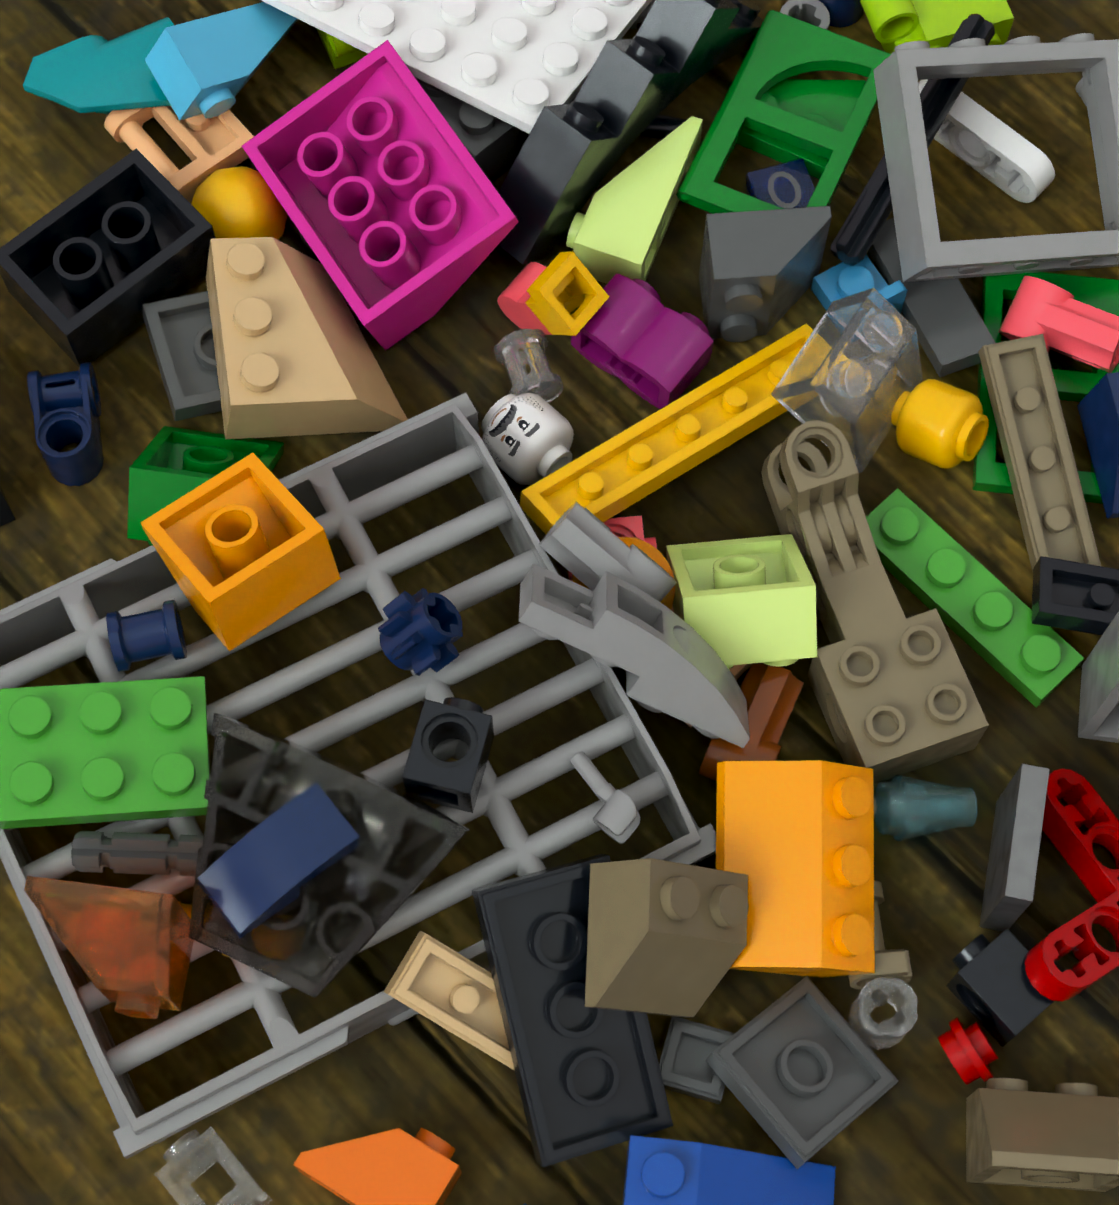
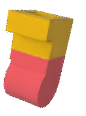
(547, 295)

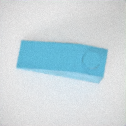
(213, 57)

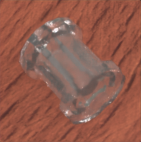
(541, 376)
(878, 993)

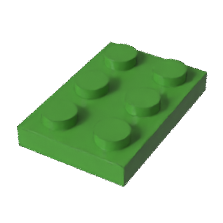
(103, 752)

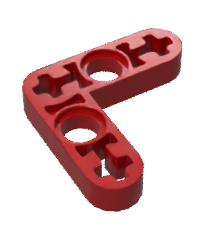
(1062, 828)

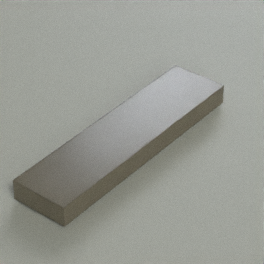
(1038, 451)

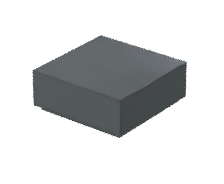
(684, 1059)

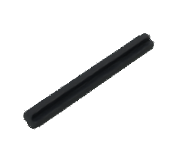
(875, 200)

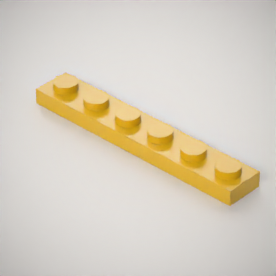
(668, 440)

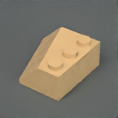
(289, 347)

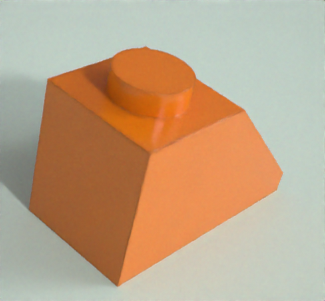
(385, 1168)

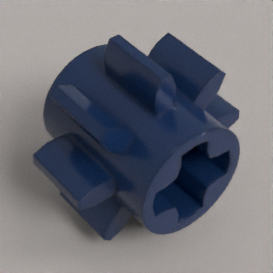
(420, 631)

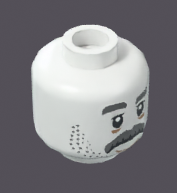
(527, 437)

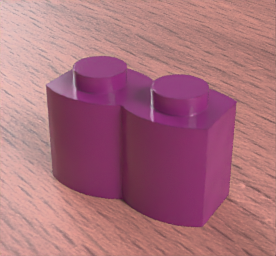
(644, 342)

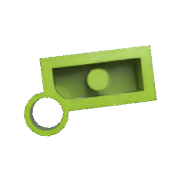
(932, 20)

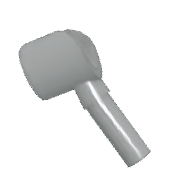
(619, 813)

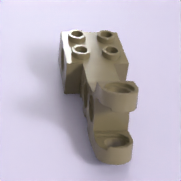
(885, 679)

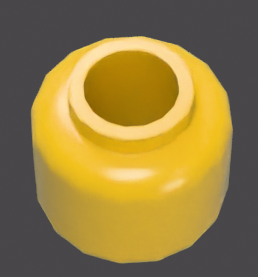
(939, 423)

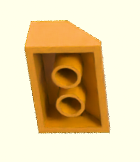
(808, 860)

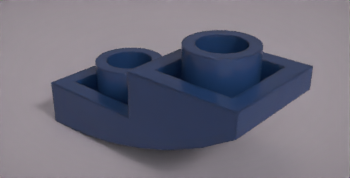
(277, 859)

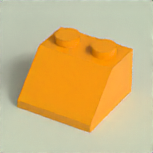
(242, 550)

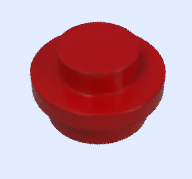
(968, 1051)

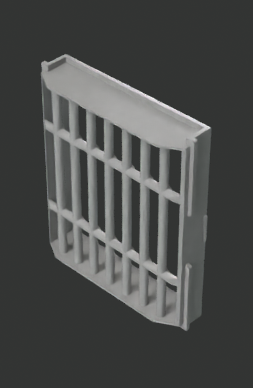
(341, 496)

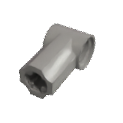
(591, 549)

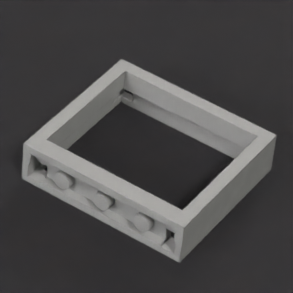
(908, 165)

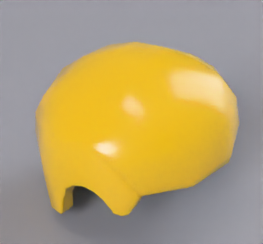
(239, 204)

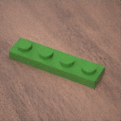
(970, 599)

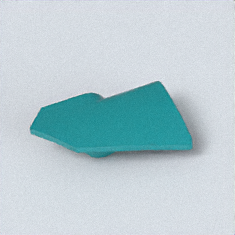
(99, 72)

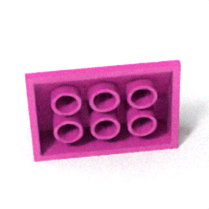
(382, 193)

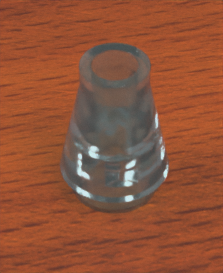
(921, 807)

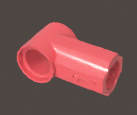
(1066, 324)

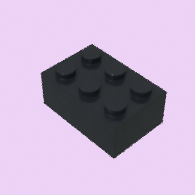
(105, 256)

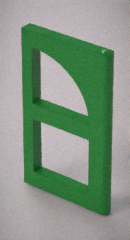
(780, 51)
(1070, 385)

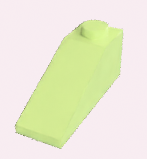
(635, 209)

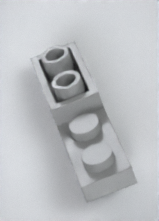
(663, 656)

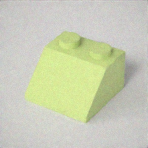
(747, 598)

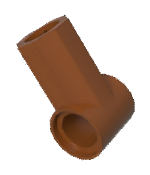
(770, 702)

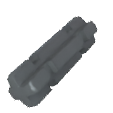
(135, 853)

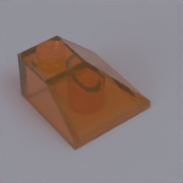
(123, 939)

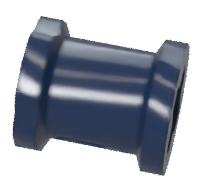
(146, 635)

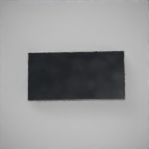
(579, 1069)

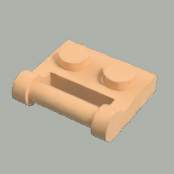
(206, 141)

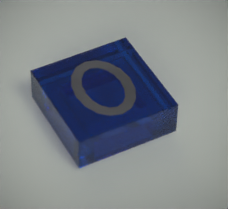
(782, 185)

